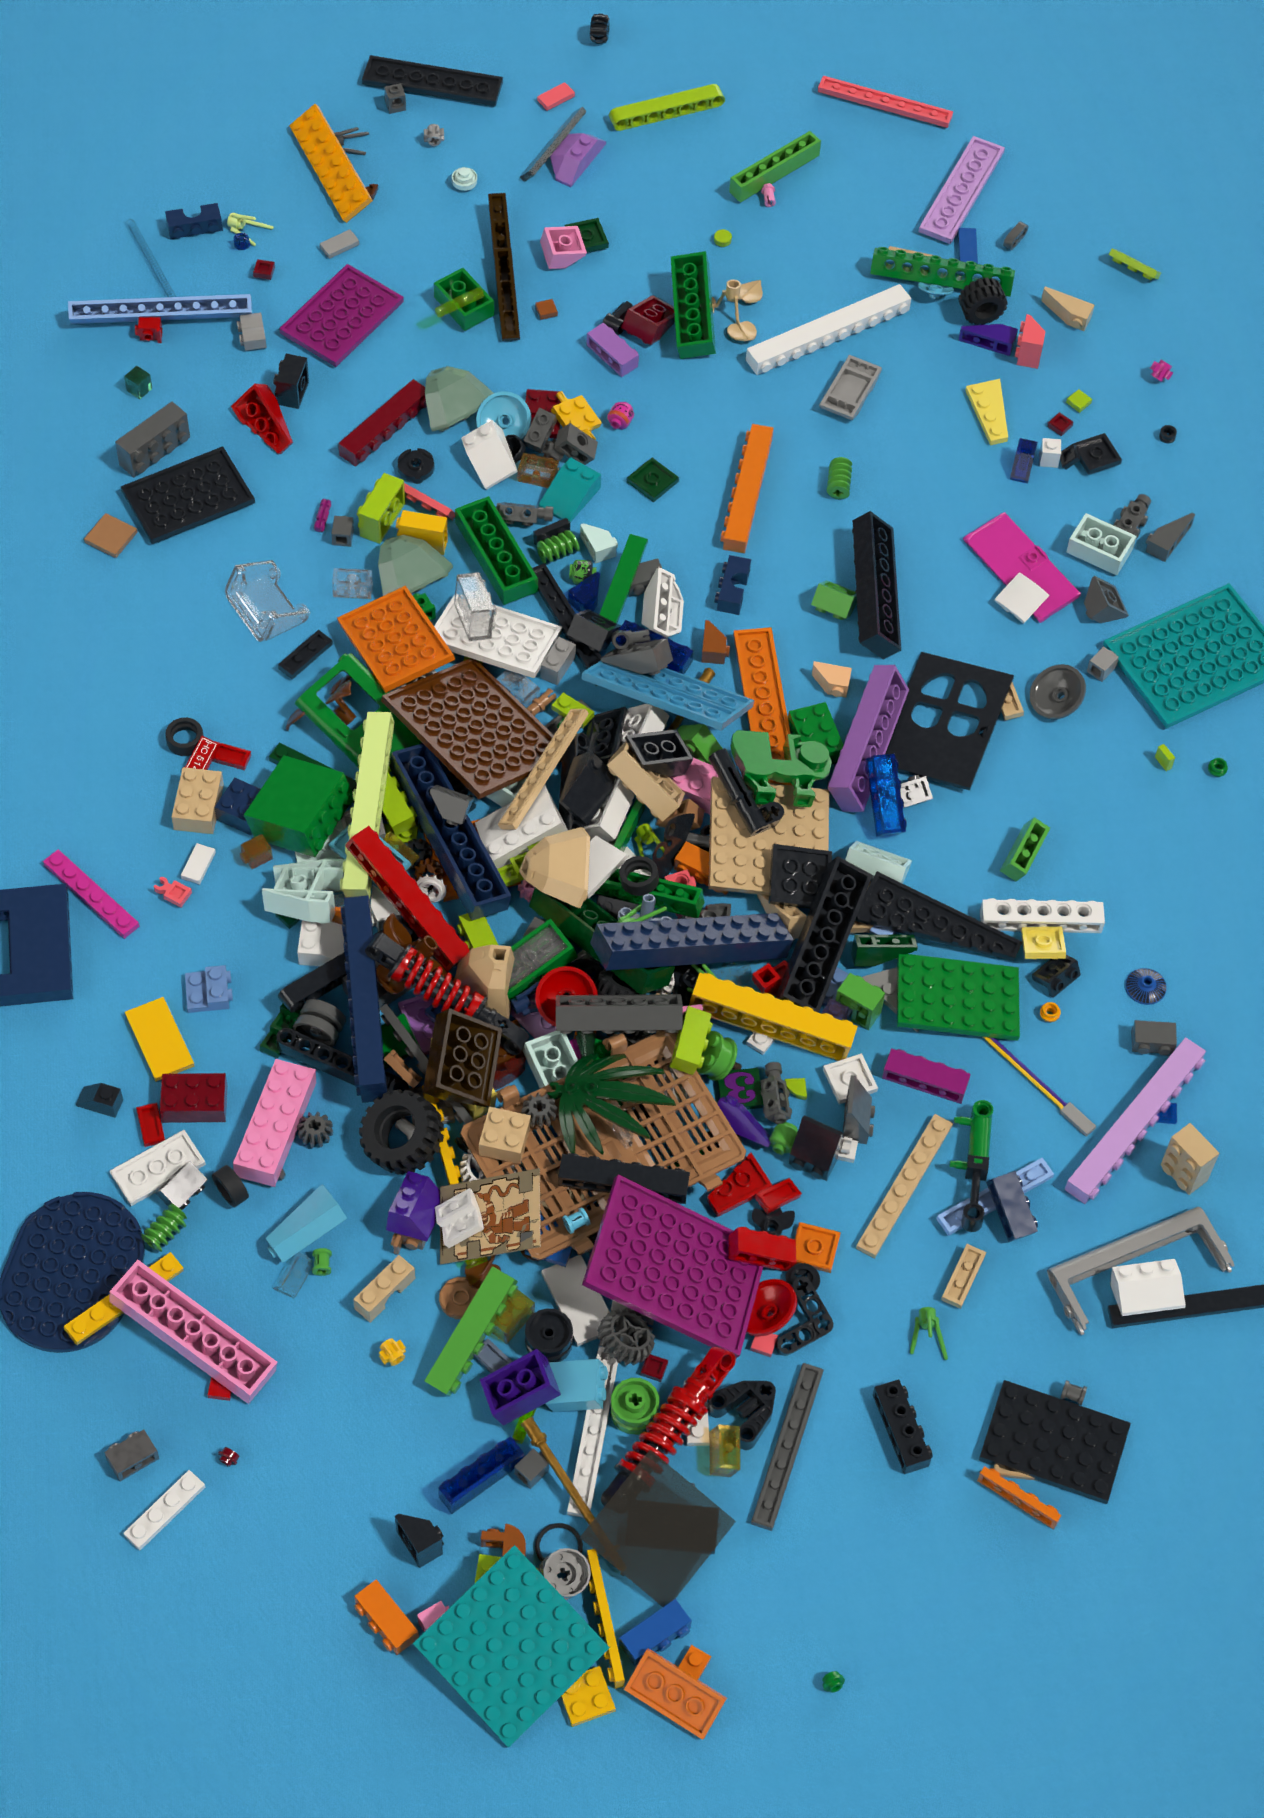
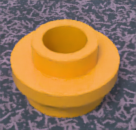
(1050, 1007)

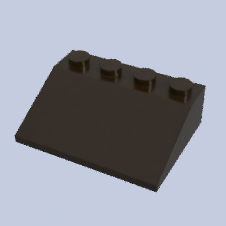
(462, 1059)

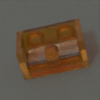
(537, 470)

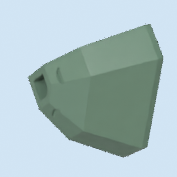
(452, 396)
(410, 563)

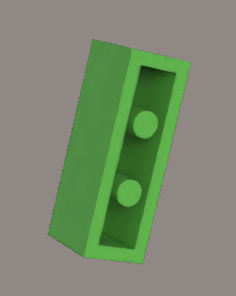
(1025, 849)

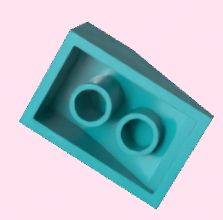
(571, 489)

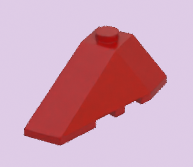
(262, 414)

